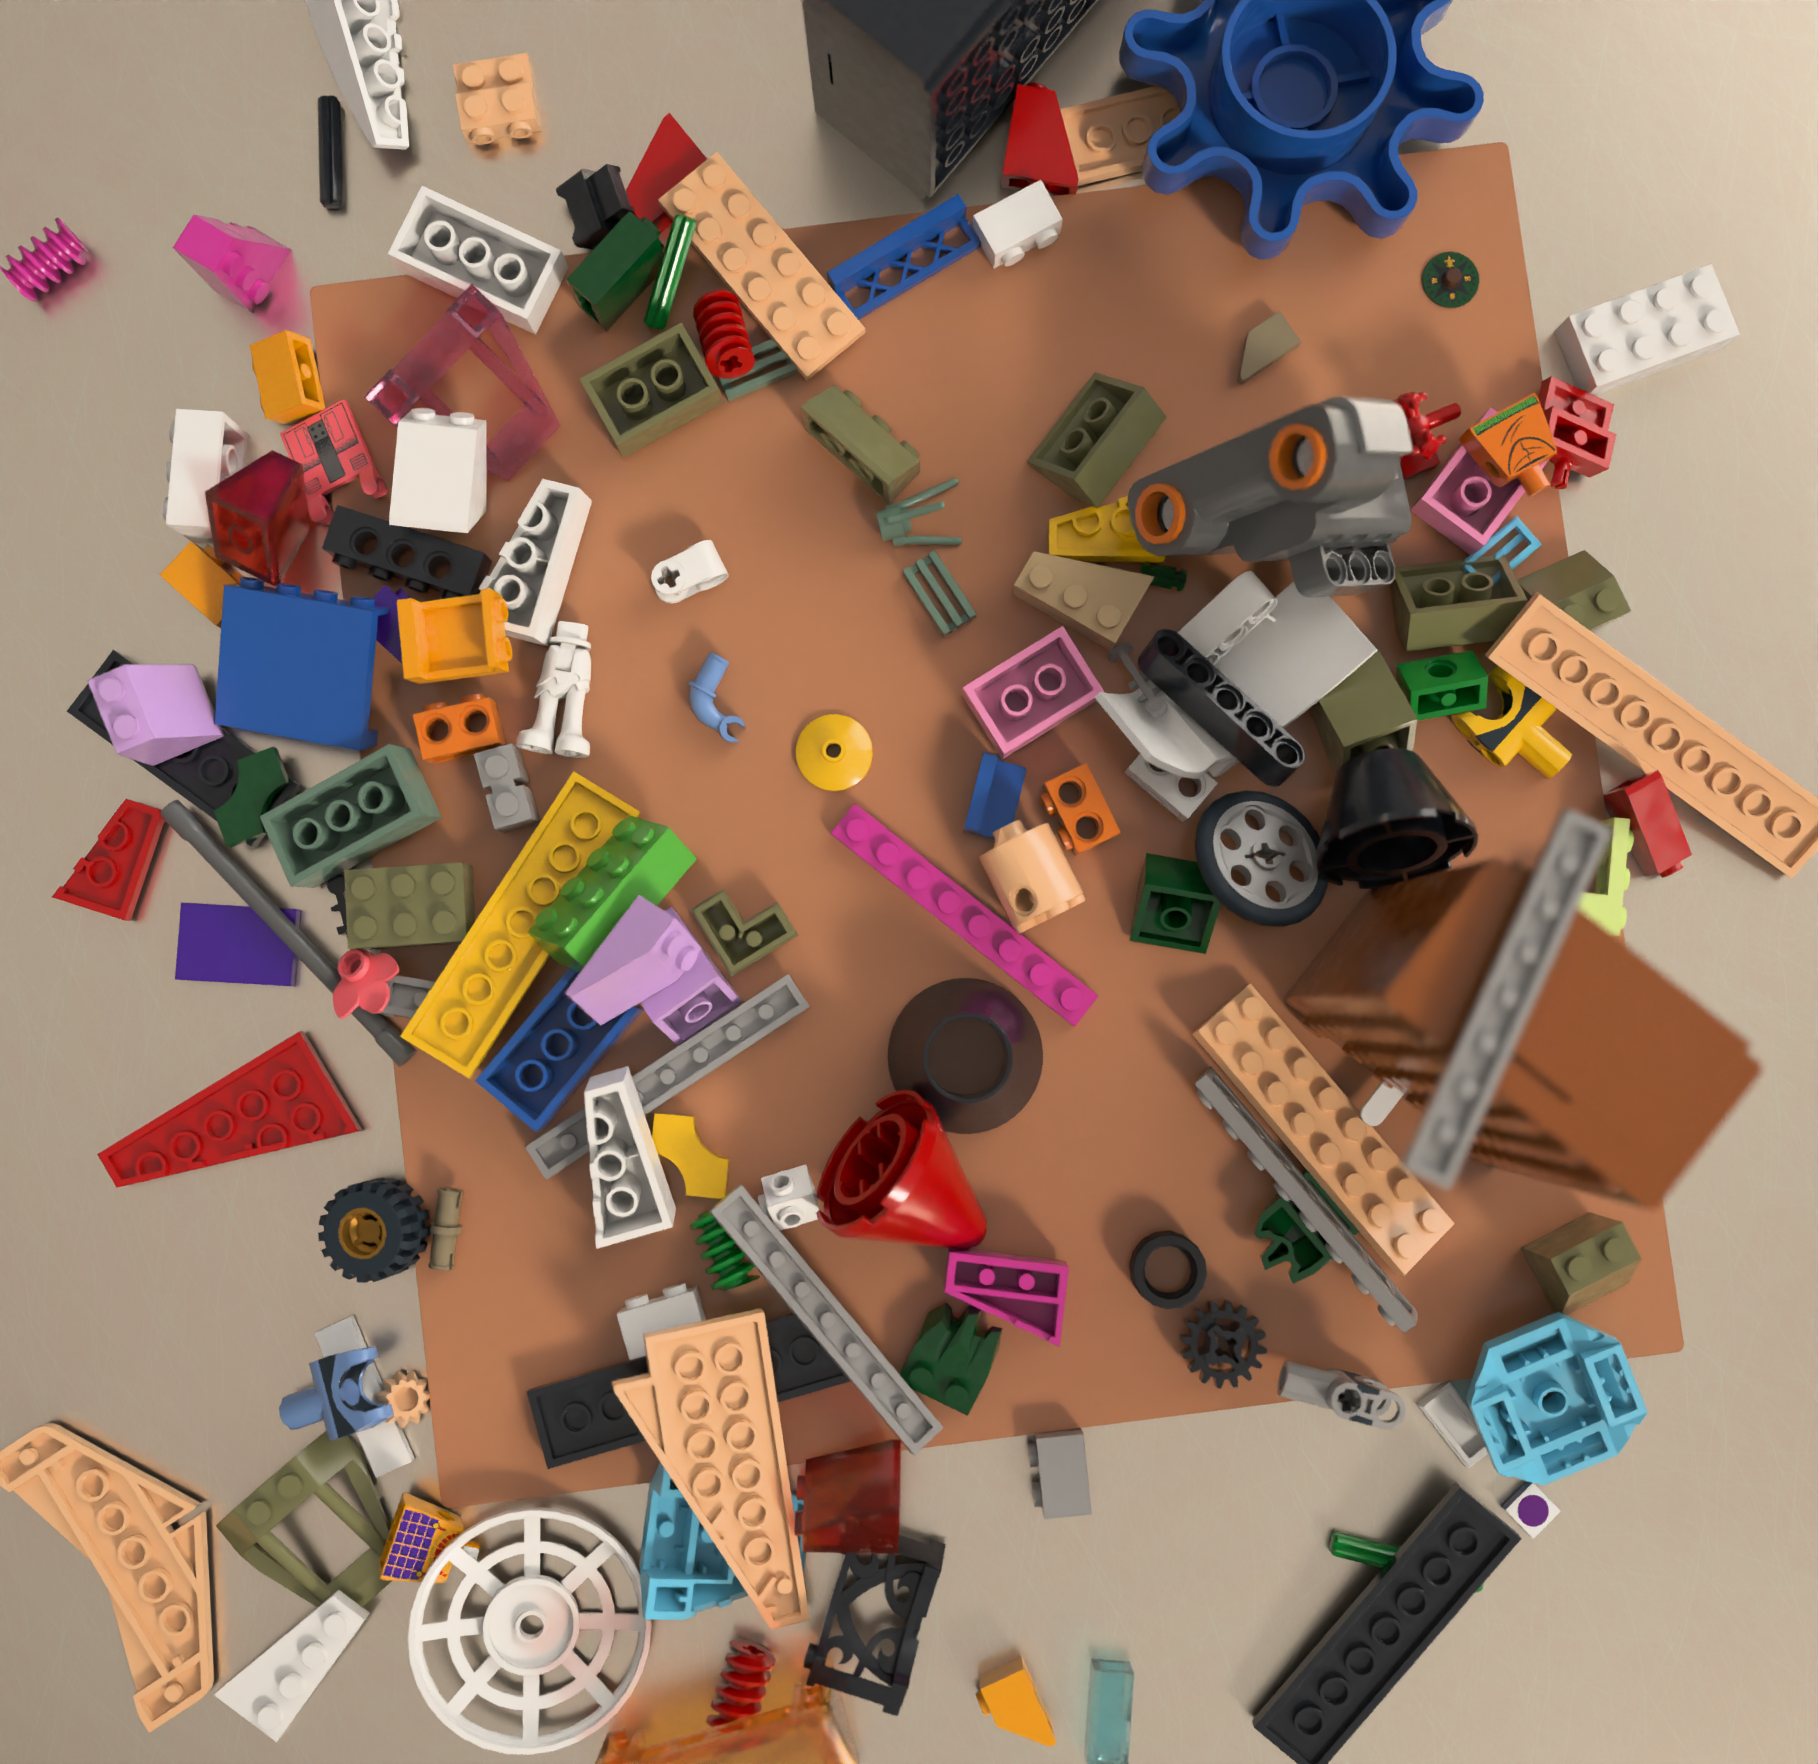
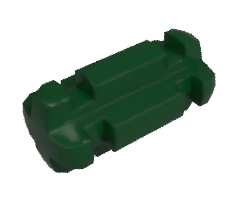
(1165, 575)

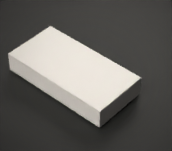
(1454, 1423)

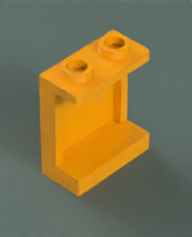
(454, 637)

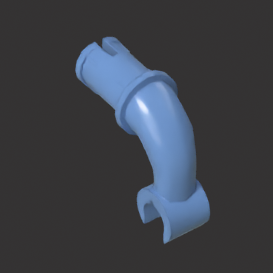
(702, 695)

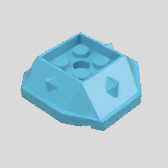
(1576, 1427)

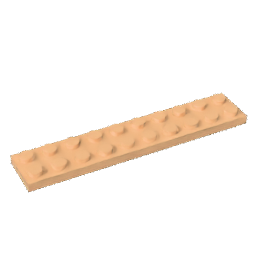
(1660, 733)

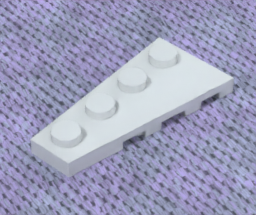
(285, 1676)

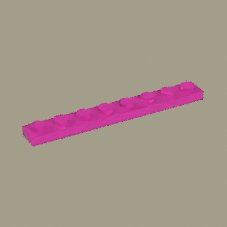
(964, 915)

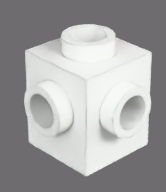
(789, 1197)

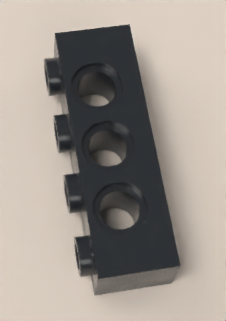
(352, 529)

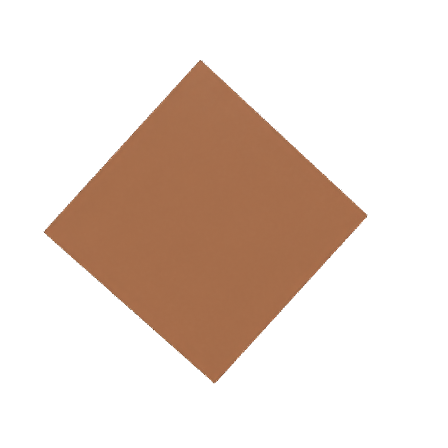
(828, 625)

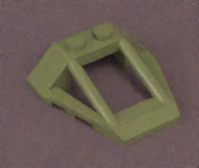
(283, 1493)

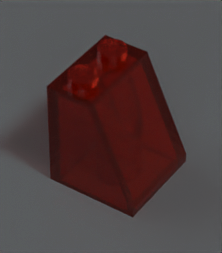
(260, 516)
(851, 1501)

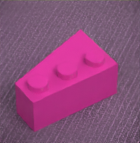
(232, 258)
(1011, 1286)

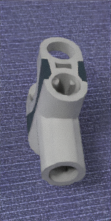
(1357, 1398)

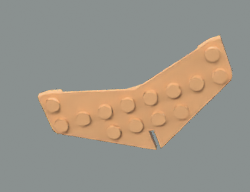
(150, 1570)

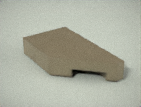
(1266, 345)

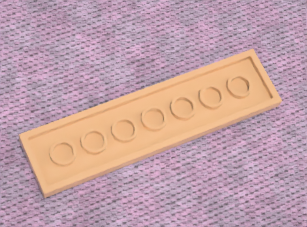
(1323, 1130)

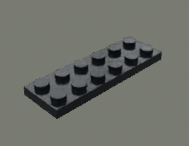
(202, 775)

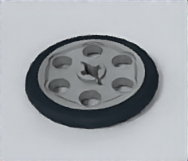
(1215, 861)

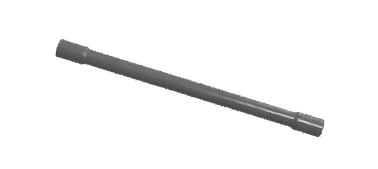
(192, 831)

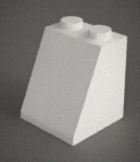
(439, 471)

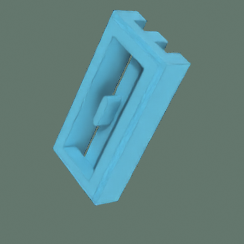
(1524, 533)

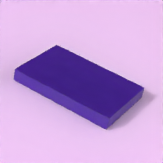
(232, 946)

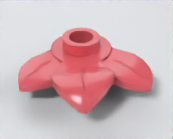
(363, 982)

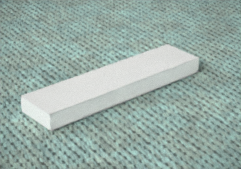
(385, 1443)

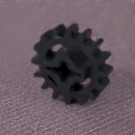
(1234, 1333)

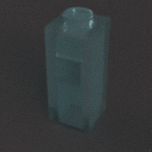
(1109, 1712)

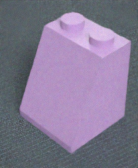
(155, 710)
(694, 1000)

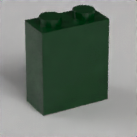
(617, 270)

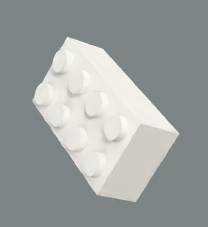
(461, 247)
(1647, 331)

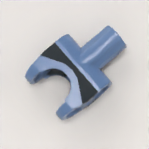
(336, 1397)

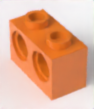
(460, 739)
(1089, 806)

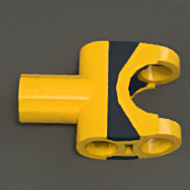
(1516, 728)

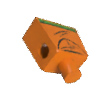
(1513, 445)

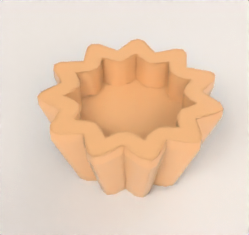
(407, 1397)

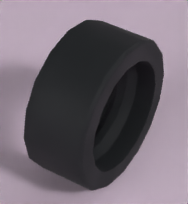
(1192, 1287)

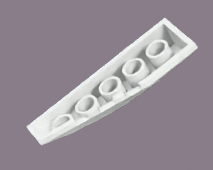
(363, 57)

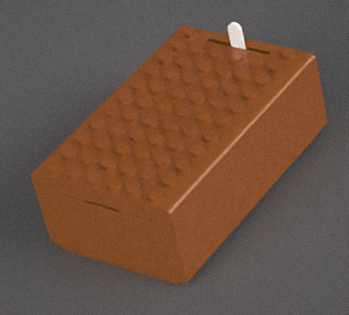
(1611, 1071)

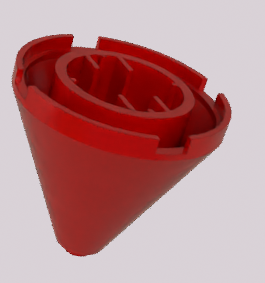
(900, 1180)

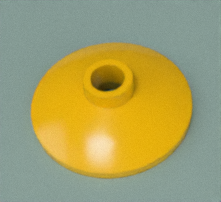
(836, 772)

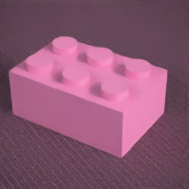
(1465, 501)
(1032, 692)

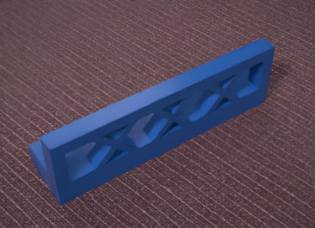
(898, 246)

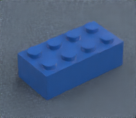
(551, 1056)

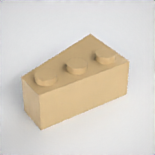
(1082, 595)

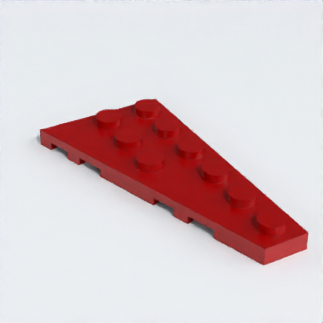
(257, 1109)

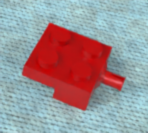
(1578, 428)

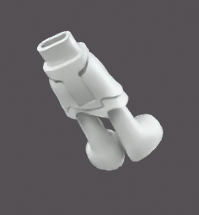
(563, 675)

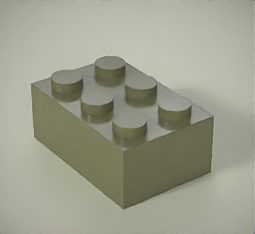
(652, 390)
(409, 905)

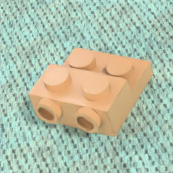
(496, 99)

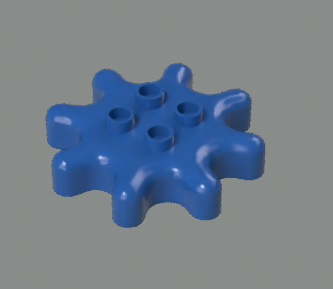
(1298, 105)

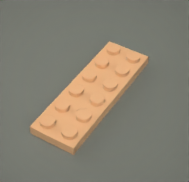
(1114, 132)
(763, 266)

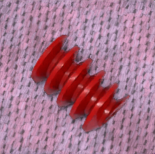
(723, 334)
(745, 1684)

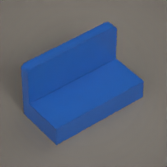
(994, 796)

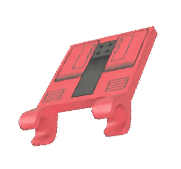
(331, 456)

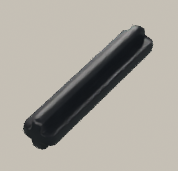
(330, 151)

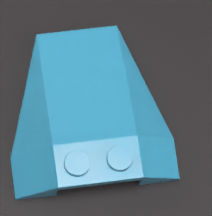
(679, 1560)

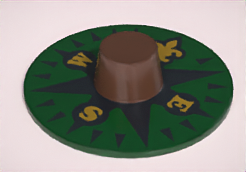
(1450, 280)

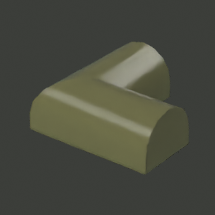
(739, 941)

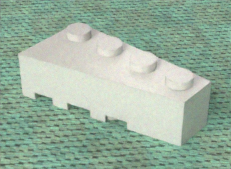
(540, 560)
(625, 1168)

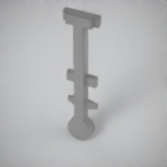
(1155, 706)

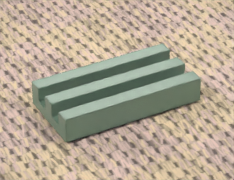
(763, 380)
(922, 566)

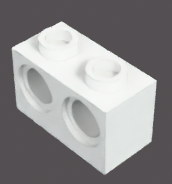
(1164, 788)

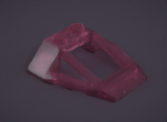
(441, 349)

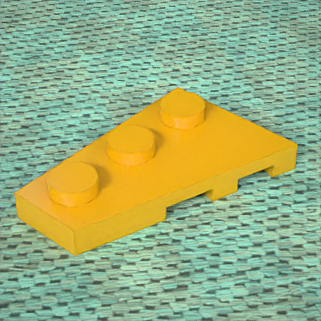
(1098, 535)

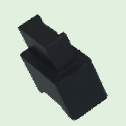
(595, 203)

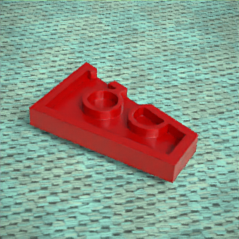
(117, 863)

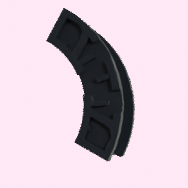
(893, 1669)

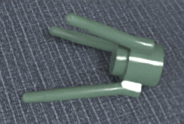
(896, 518)

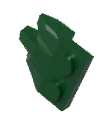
(1291, 1237)
(951, 1357)

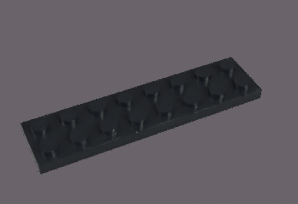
(586, 1418)
(1386, 1629)

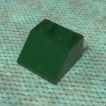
(1173, 905)

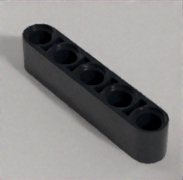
(1221, 708)

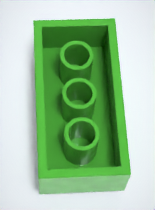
(633, 862)

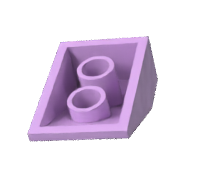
(634, 962)

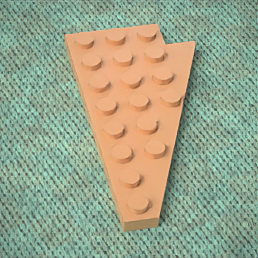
(720, 1438)

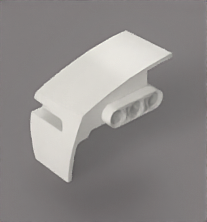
(1273, 648)

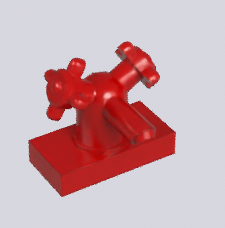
(1419, 425)

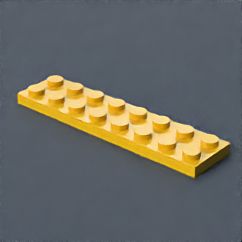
(498, 955)

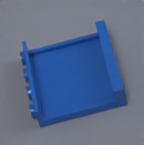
(297, 663)

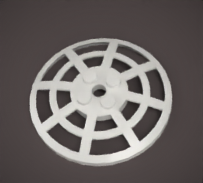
(525, 1652)

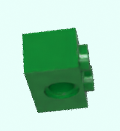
(1443, 684)

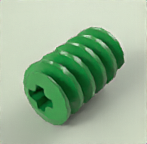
(724, 1252)

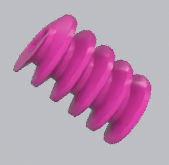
(45, 261)

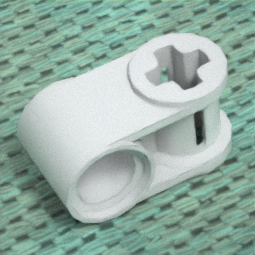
(692, 570)

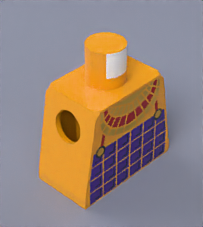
(417, 1539)

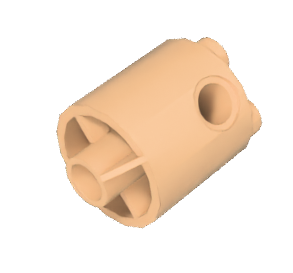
(1030, 875)

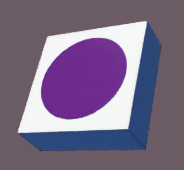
(1531, 1509)

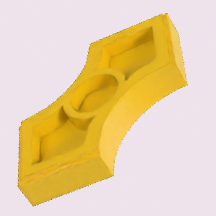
(702, 1170)

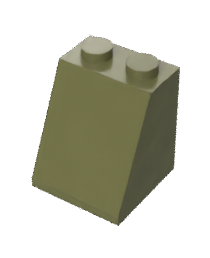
(1364, 714)
(1582, 1261)

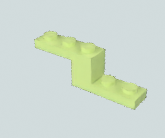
(1611, 879)

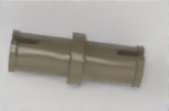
(445, 1228)

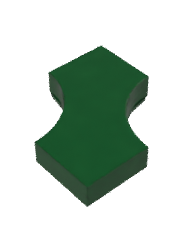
(258, 782)

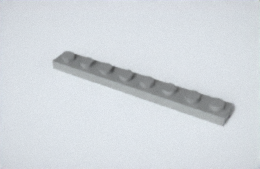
(1505, 998)
(680, 1068)
(1314, 1210)
(826, 1319)

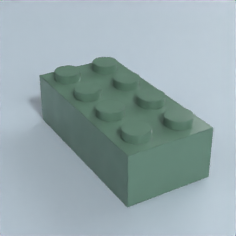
(350, 816)

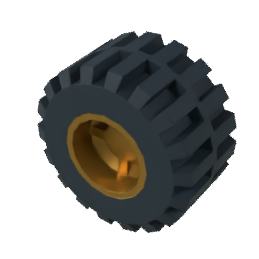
(374, 1229)

